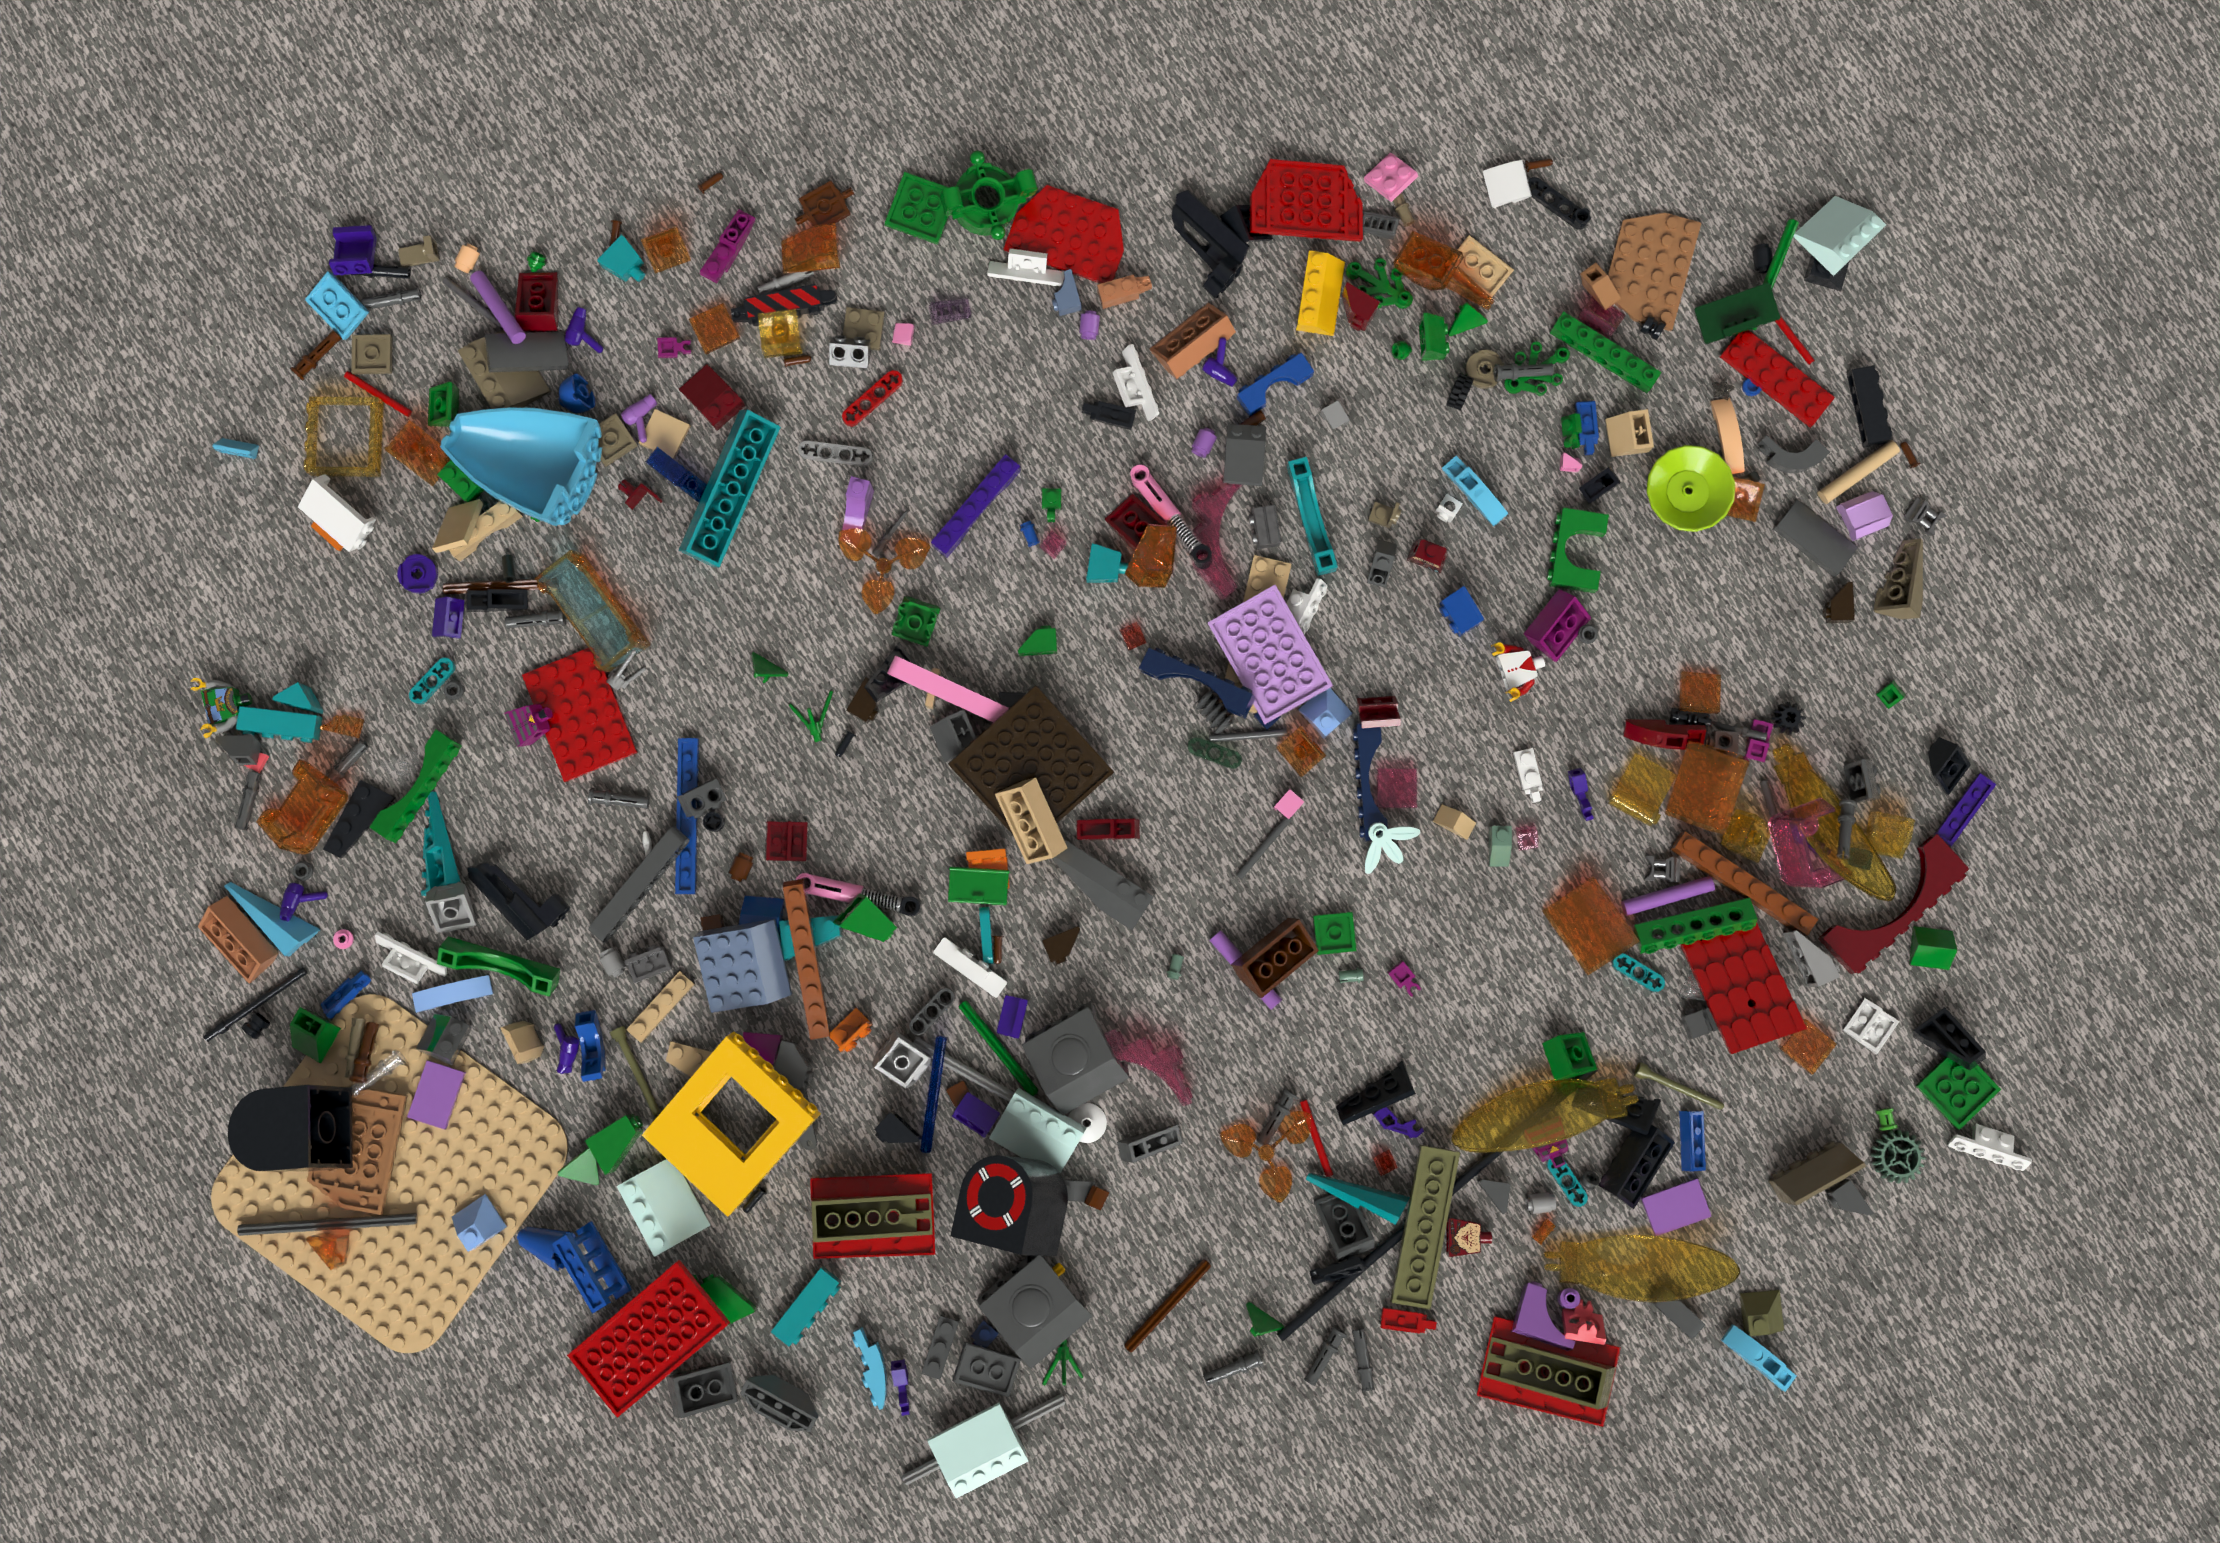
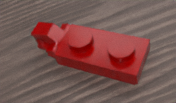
(1405, 1321)

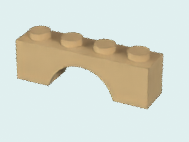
(492, 520)

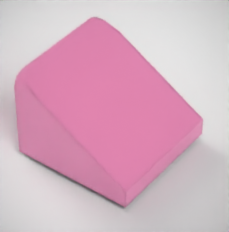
(903, 333)

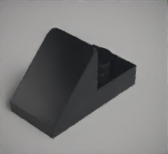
(1599, 485)

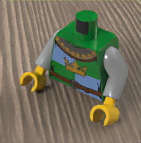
(220, 704)

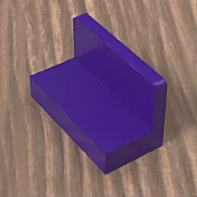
(448, 617)
(1012, 1016)
(975, 1114)

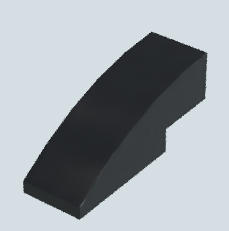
(496, 600)

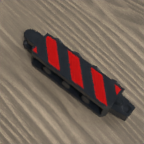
(804, 299)

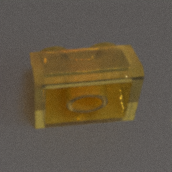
(780, 333)
(1889, 833)
(1746, 835)

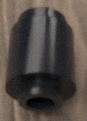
(1762, 257)

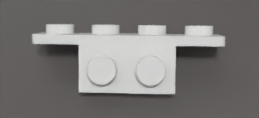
(1026, 267)
(1134, 385)
(1304, 605)
(407, 961)
(970, 967)
(1991, 1145)

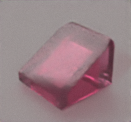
(1053, 544)
(1527, 837)

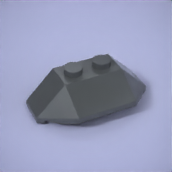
(780, 1402)

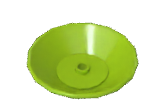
(1702, 473)

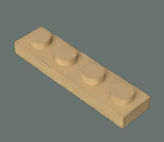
(660, 1007)

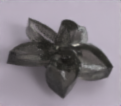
(1722, 389)

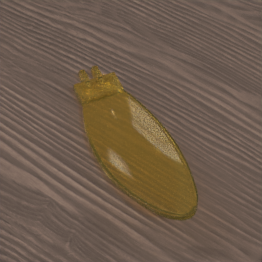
(1864, 866)
(1541, 1114)
(1644, 1267)

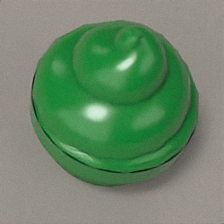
(536, 261)
(1401, 350)

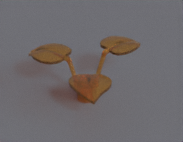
(876, 593)
(1274, 1181)

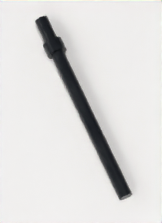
(223, 1026)

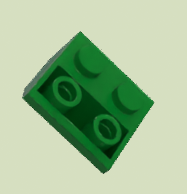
(312, 1034)

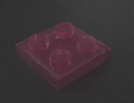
(1396, 788)

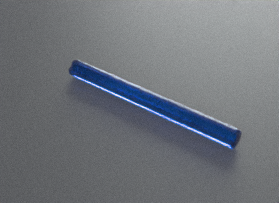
(933, 1094)

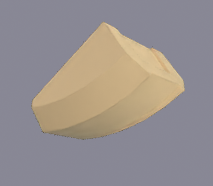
(523, 1041)

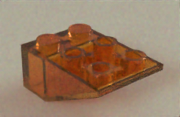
(1153, 557)

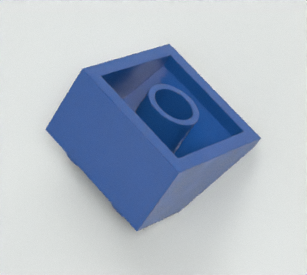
(1461, 611)
(761, 909)

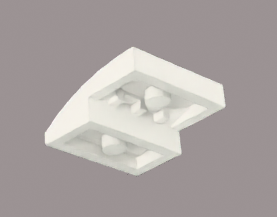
(1507, 183)
(1871, 1026)

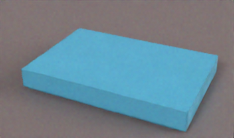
(337, 305)

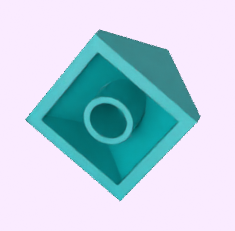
(299, 697)

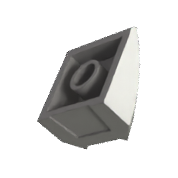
(450, 907)
(901, 1060)

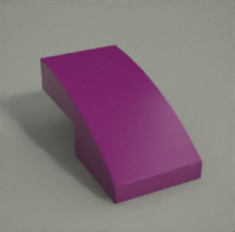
(1757, 748)

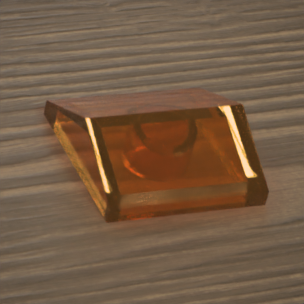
(1746, 499)

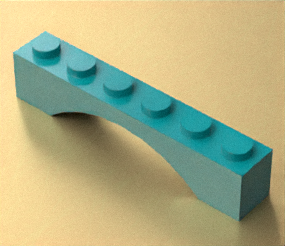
(1307, 503)

